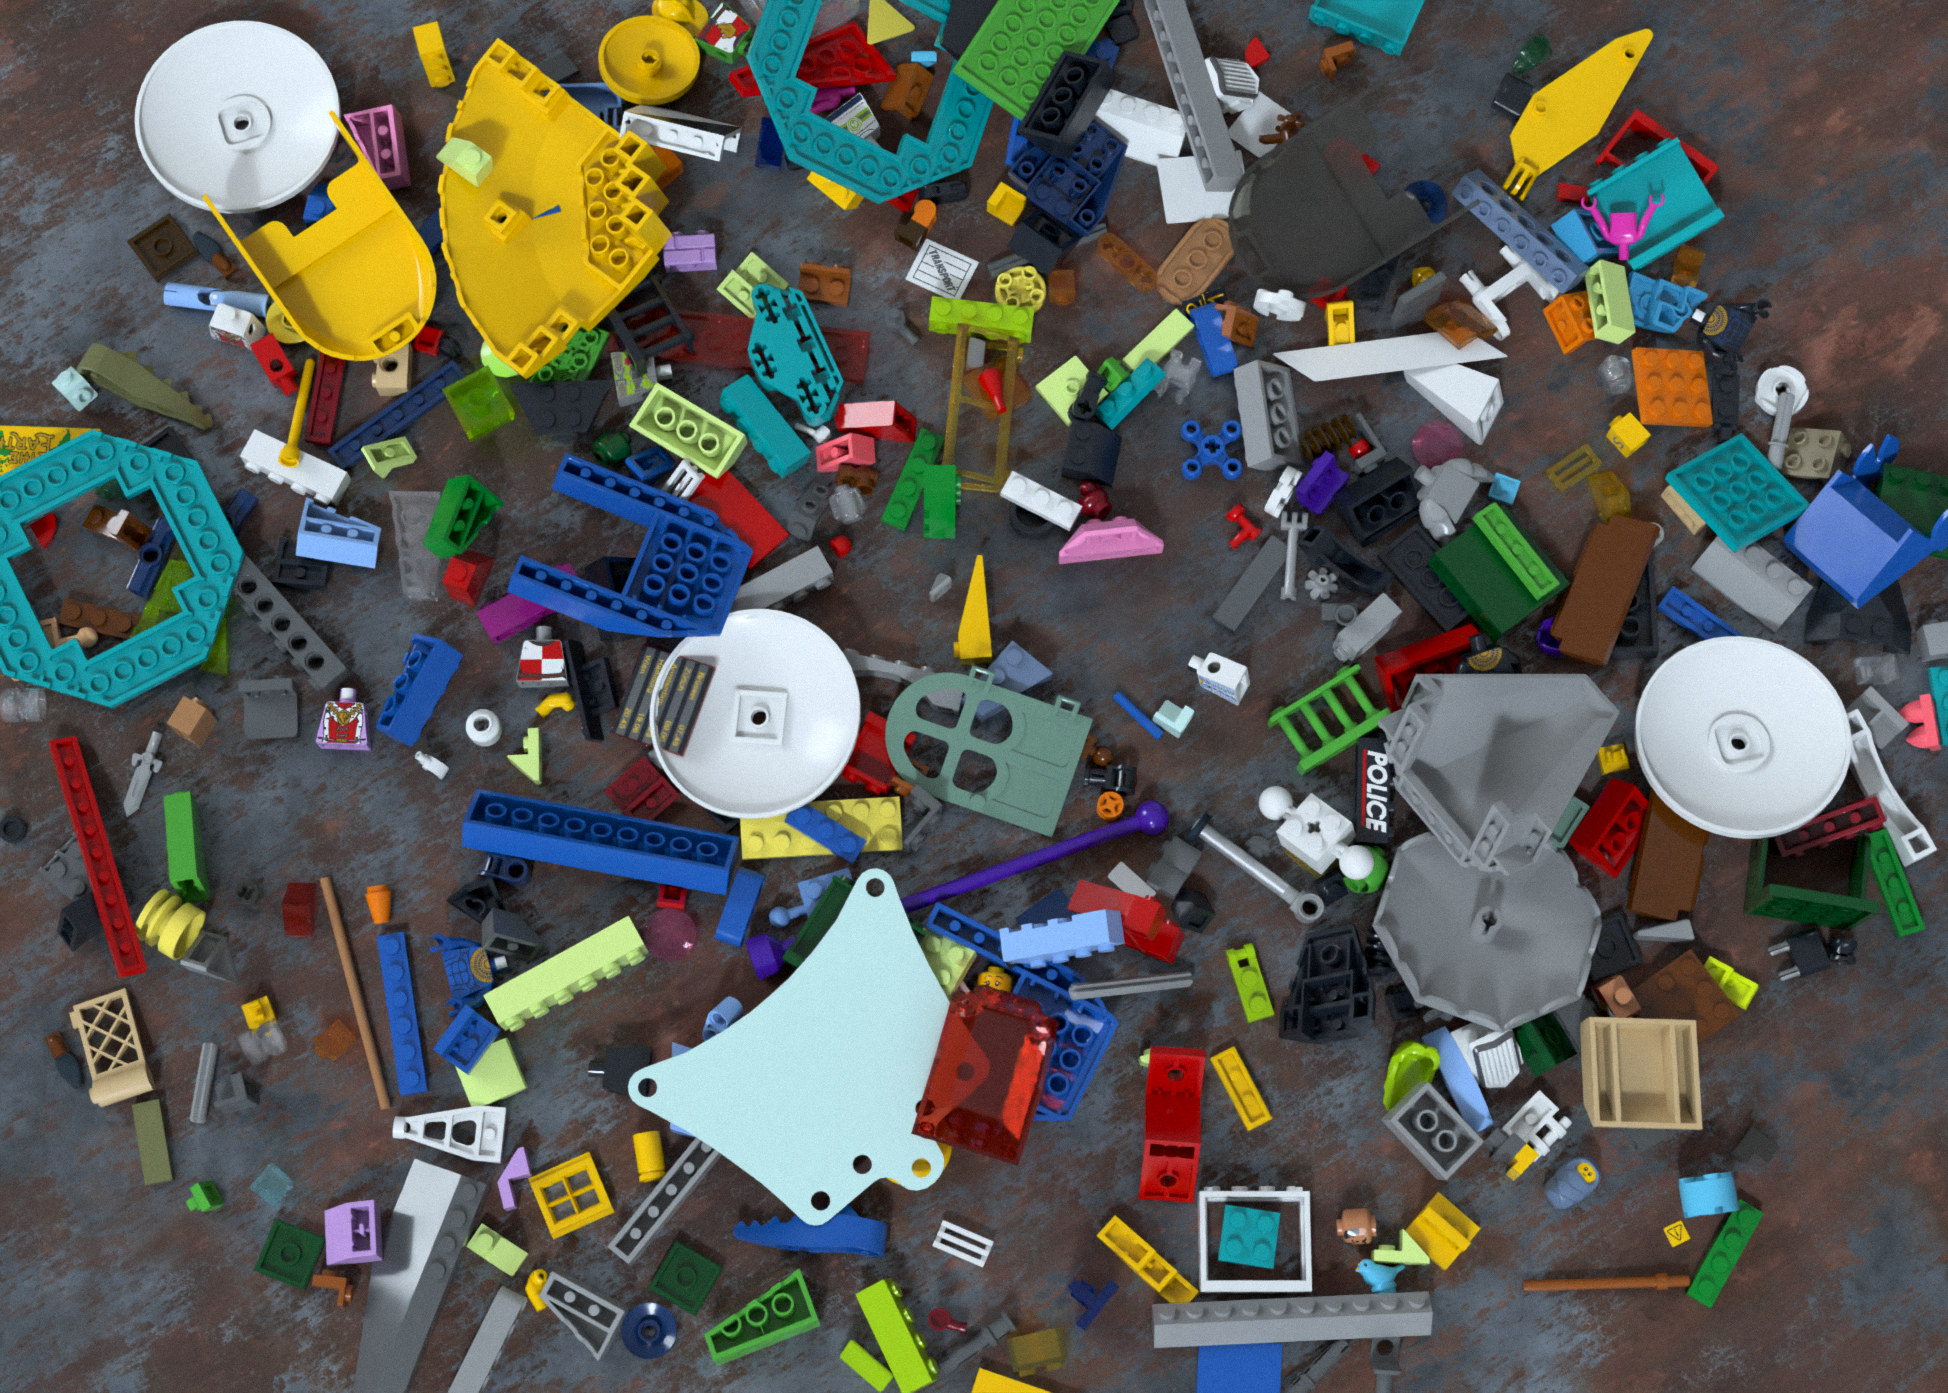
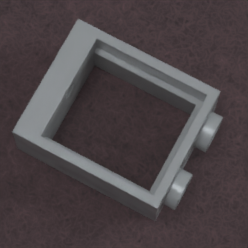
(1366, 629)

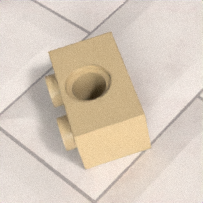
(397, 381)

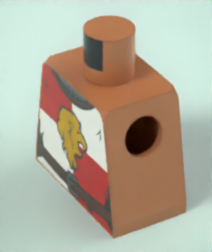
(1614, 998)

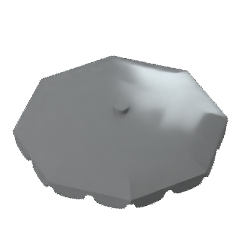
(1484, 939)

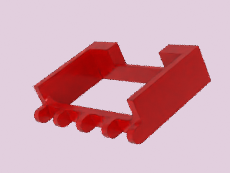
(1646, 128)

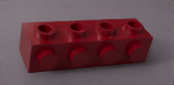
(1832, 824)

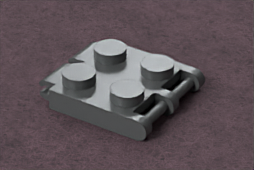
(69, 871)

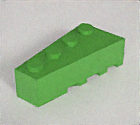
(765, 1321)

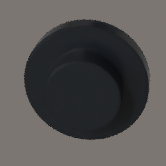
(449, 347)

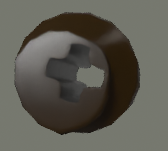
(1326, 437)

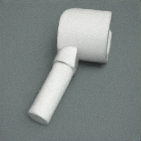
(821, 435)

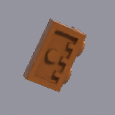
(825, 283)
(1238, 323)

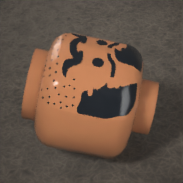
(1357, 1226)

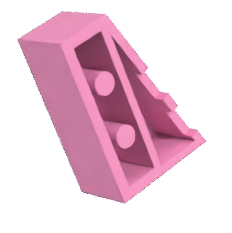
(383, 143)

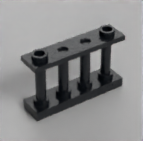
(628, 337)

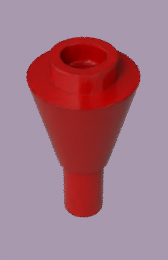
(992, 384)

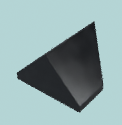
(478, 898)

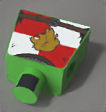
(725, 35)

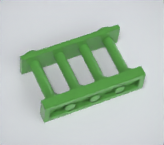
(1330, 745)

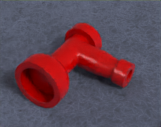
(1249, 529)

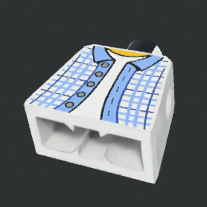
(1221, 676)

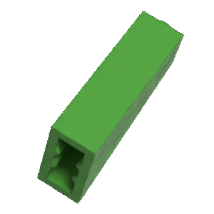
(185, 848)

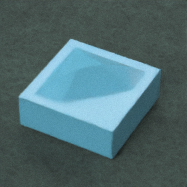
(924, 58)
(1503, 489)

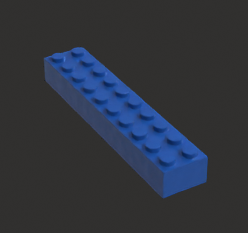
(600, 841)

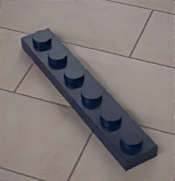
(395, 416)

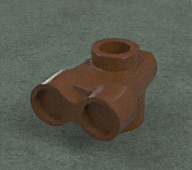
(858, 477)

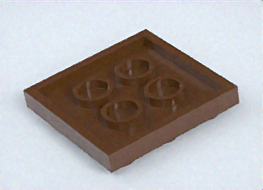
(1686, 993)

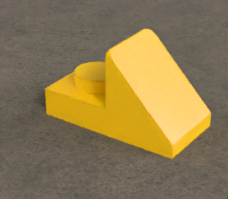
(1340, 323)

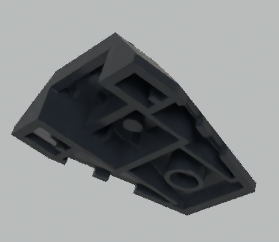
(1877, 622)
(1331, 990)

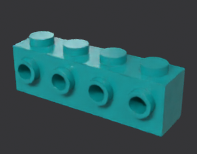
(764, 426)

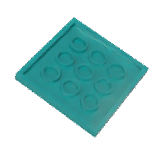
(1737, 492)

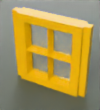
(571, 1195)

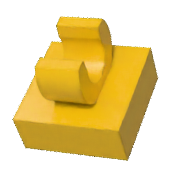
(1613, 759)
(258, 1012)

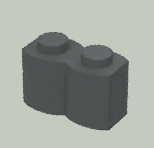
(1173, 868)

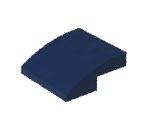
(1048, 908)

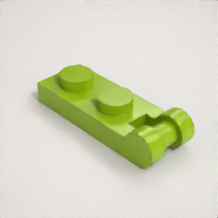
(1249, 984)

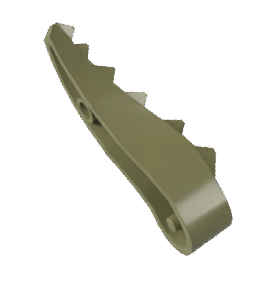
(139, 386)

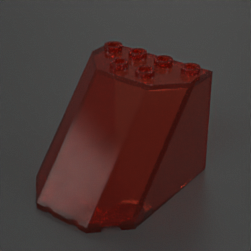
(987, 1073)

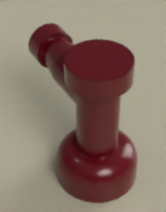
(940, 1319)

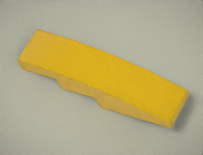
(1147, 1262)

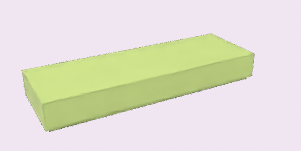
(1160, 340)

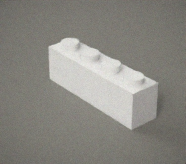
(310, 476)

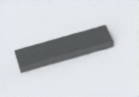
(1251, 584)

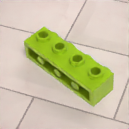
(1005, 319)
(897, 1336)

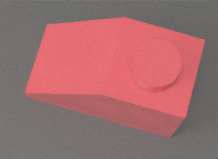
(845, 450)

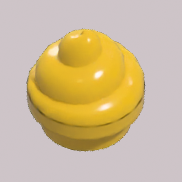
(1421, 274)

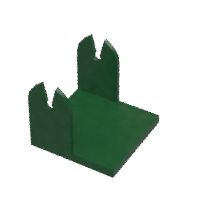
(1808, 905)

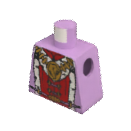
(345, 724)

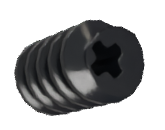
(1379, 957)

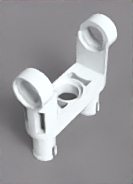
(1486, 297)

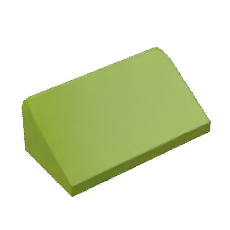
(866, 1366)

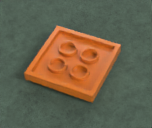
(1672, 387)

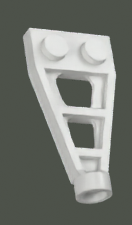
(488, 1137)

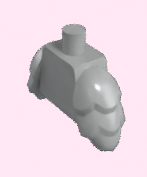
(1446, 493)

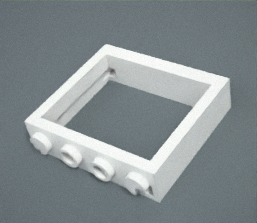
(1265, 1194)

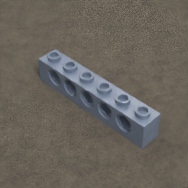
(1521, 231)

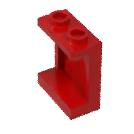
(870, 758)

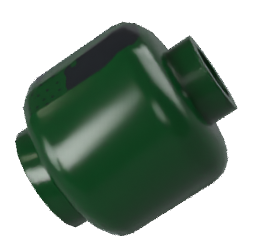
(612, 448)

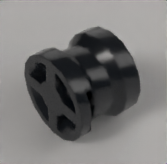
(1843, 951)

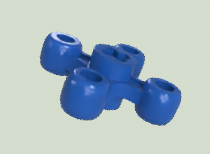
(1218, 443)

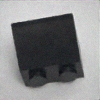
(1044, 241)
(1091, 453)

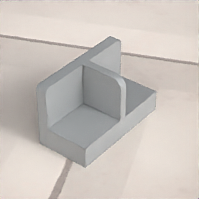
(1879, 716)

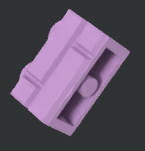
(690, 252)

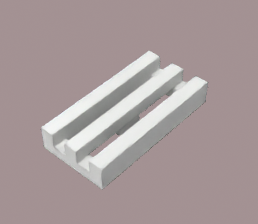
(691, 473)
(941, 1234)

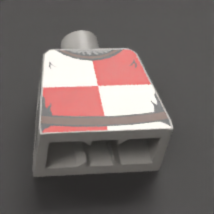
(542, 662)

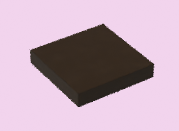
(163, 247)

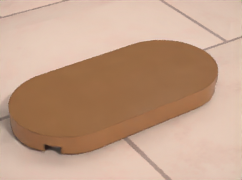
(1195, 261)

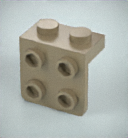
(1815, 454)

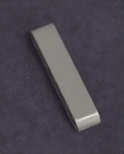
(489, 1342)

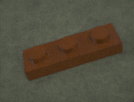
(102, 619)

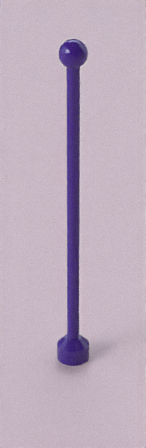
(1150, 818)

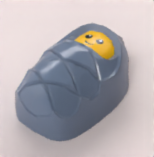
(1572, 1182)

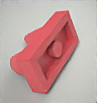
(1922, 711)

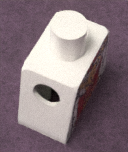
(233, 326)

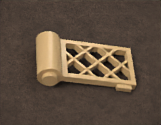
(124, 1080)

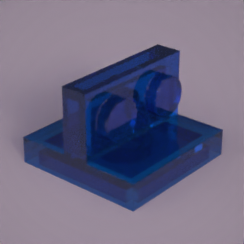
(1084, 1295)

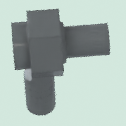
(896, 322)

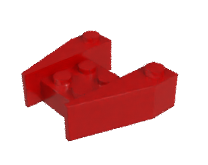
(1140, 919)

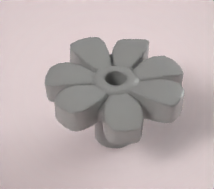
(1321, 584)

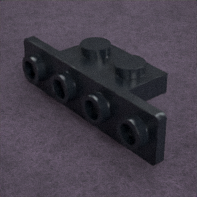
(593, 688)

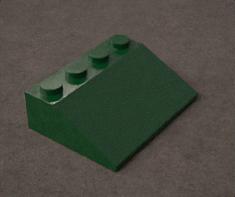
(1915, 496)

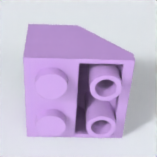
(353, 1233)

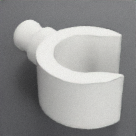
(432, 764)

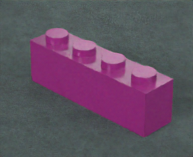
(514, 613)

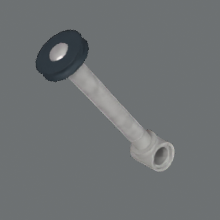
(1257, 870)

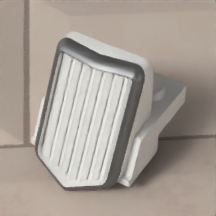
(1233, 83)
(1489, 1054)

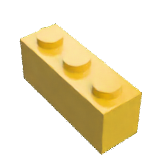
(434, 54)

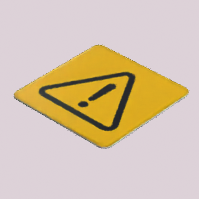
(1676, 1233)

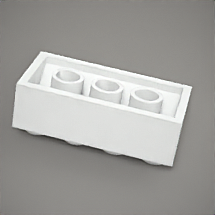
(1144, 126)

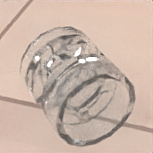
(27, 704)
(262, 1042)

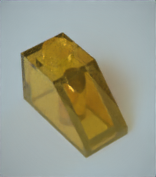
(1609, 495)

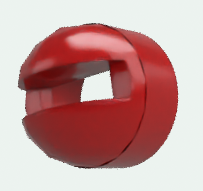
(1360, 449)
(841, 546)

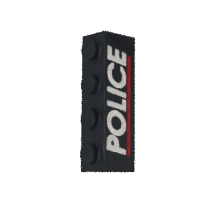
(1372, 794)

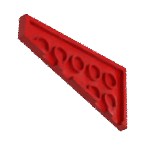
(830, 61)

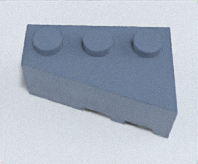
(1013, 671)

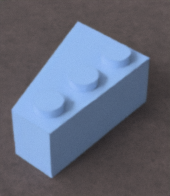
(336, 538)

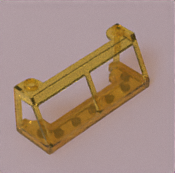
(1014, 355)

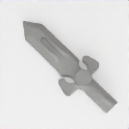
(142, 774)

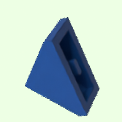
(649, 465)

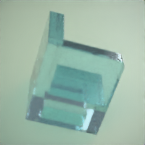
(272, 1184)

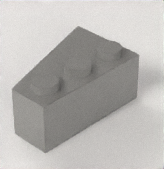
(585, 1311)

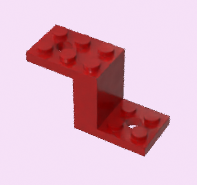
(1172, 1124)

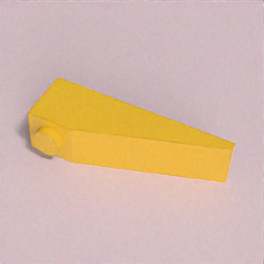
(974, 631)

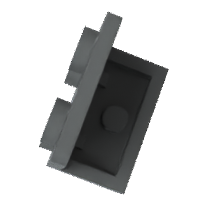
(270, 707)

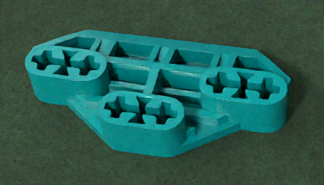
(786, 358)

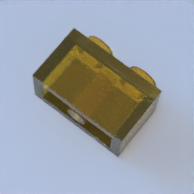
(1037, 1351)

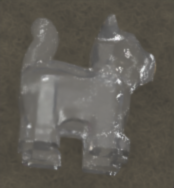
(1180, 375)

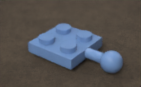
(810, 893)

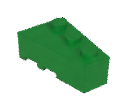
(459, 516)

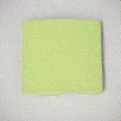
(740, 283)
(494, 1076)

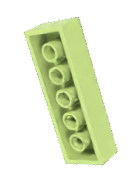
(566, 974)

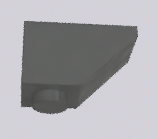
(509, 935)

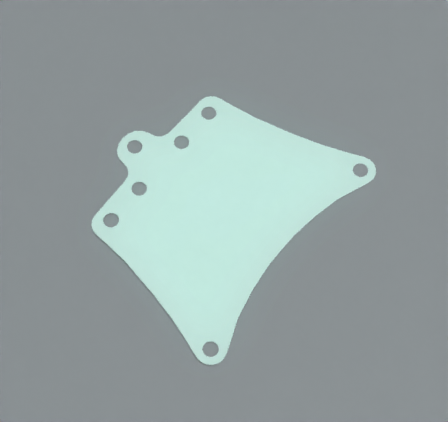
(821, 1066)

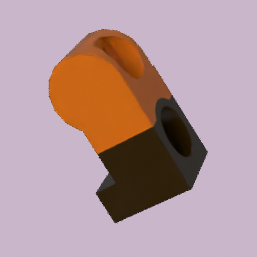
(918, 226)

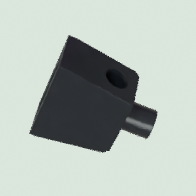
(619, 1068)

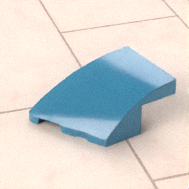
(1661, 304)

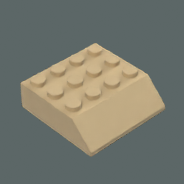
(1641, 1073)

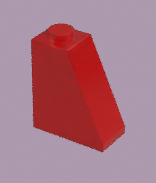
(877, 420)
(467, 576)

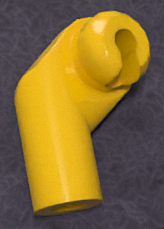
(534, 1287)

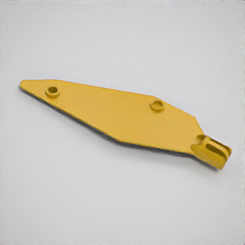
(1572, 109)

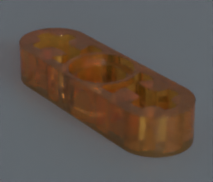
(1108, 256)

